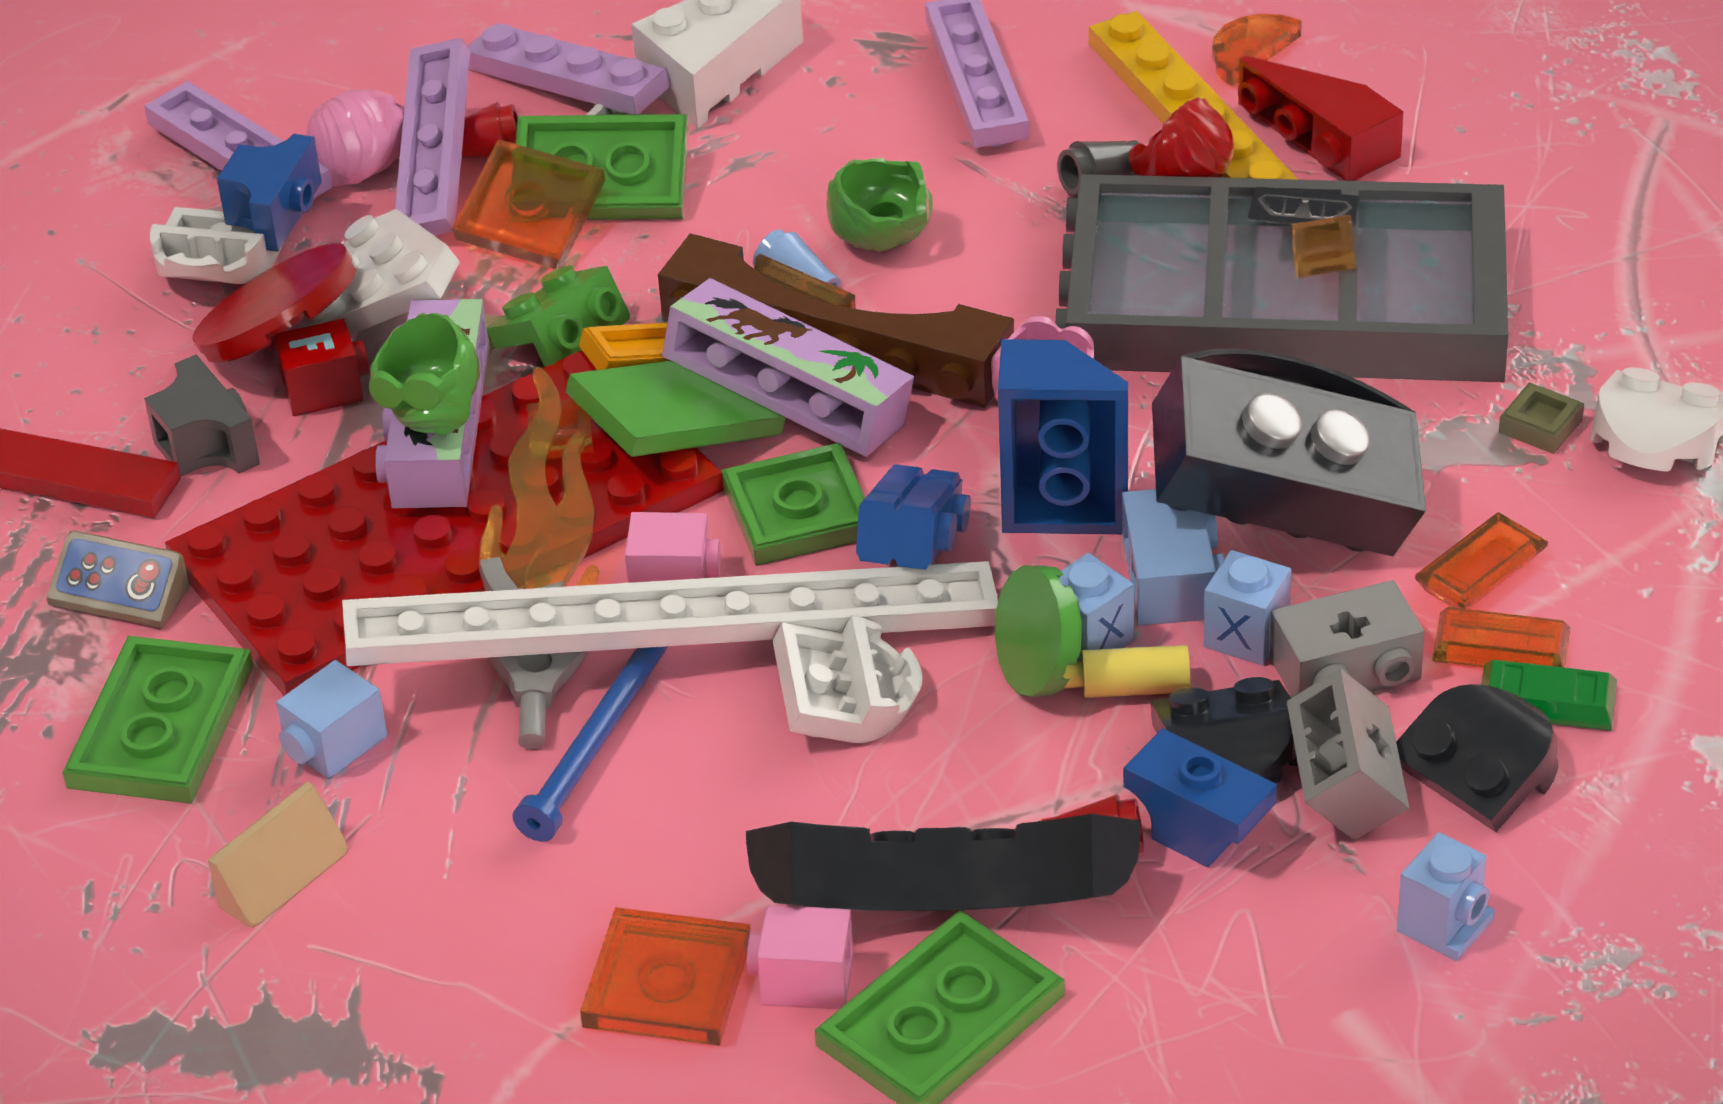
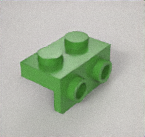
(559, 312)

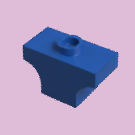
(270, 187)
(1196, 797)

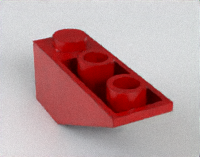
(1325, 116)

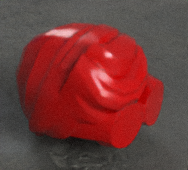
(1191, 144)

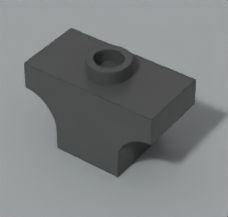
(201, 421)

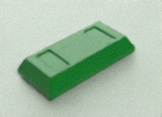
(1561, 693)

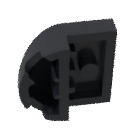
(1238, 723)
(1481, 751)

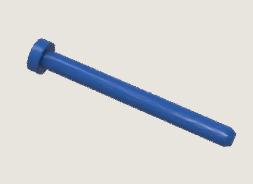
(539, 814)

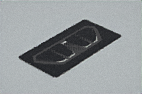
(1299, 206)

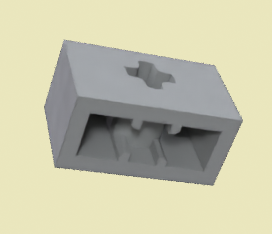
(1359, 630)
(1347, 754)

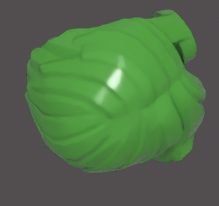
(878, 203)
(426, 374)

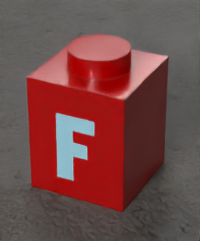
(321, 366)

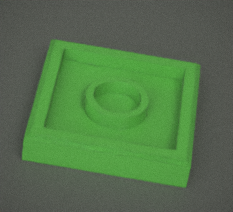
(795, 503)

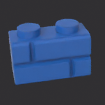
(911, 517)

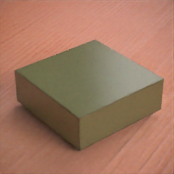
(1541, 418)

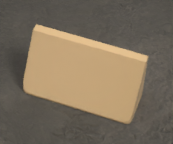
(276, 857)

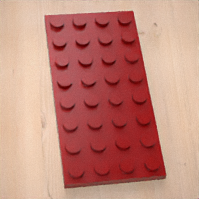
(294, 555)

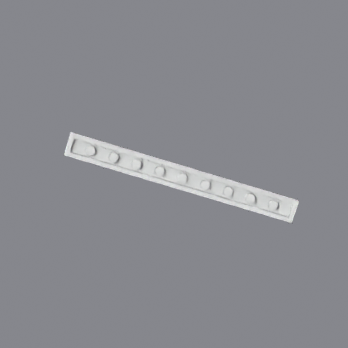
(662, 612)

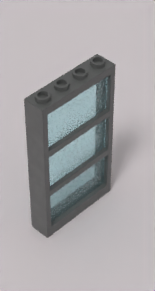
(1184, 271)

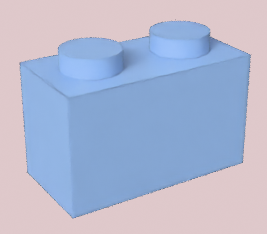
(1167, 558)

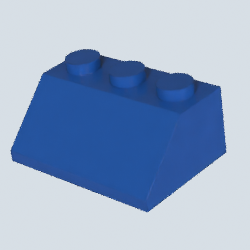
(1060, 440)

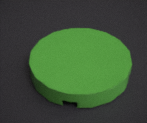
(1037, 630)

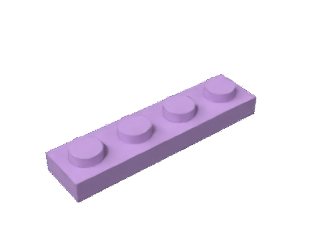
(567, 68)
(977, 72)
(211, 127)
(433, 134)

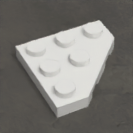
(393, 265)

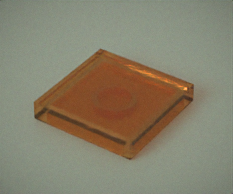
(529, 204)
(666, 976)

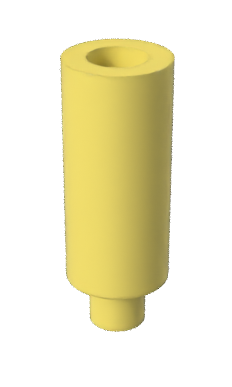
(1130, 671)

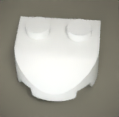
(203, 248)
(1657, 420)
(844, 682)

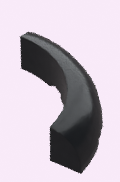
(943, 866)

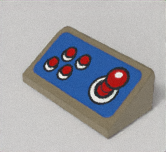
(118, 579)

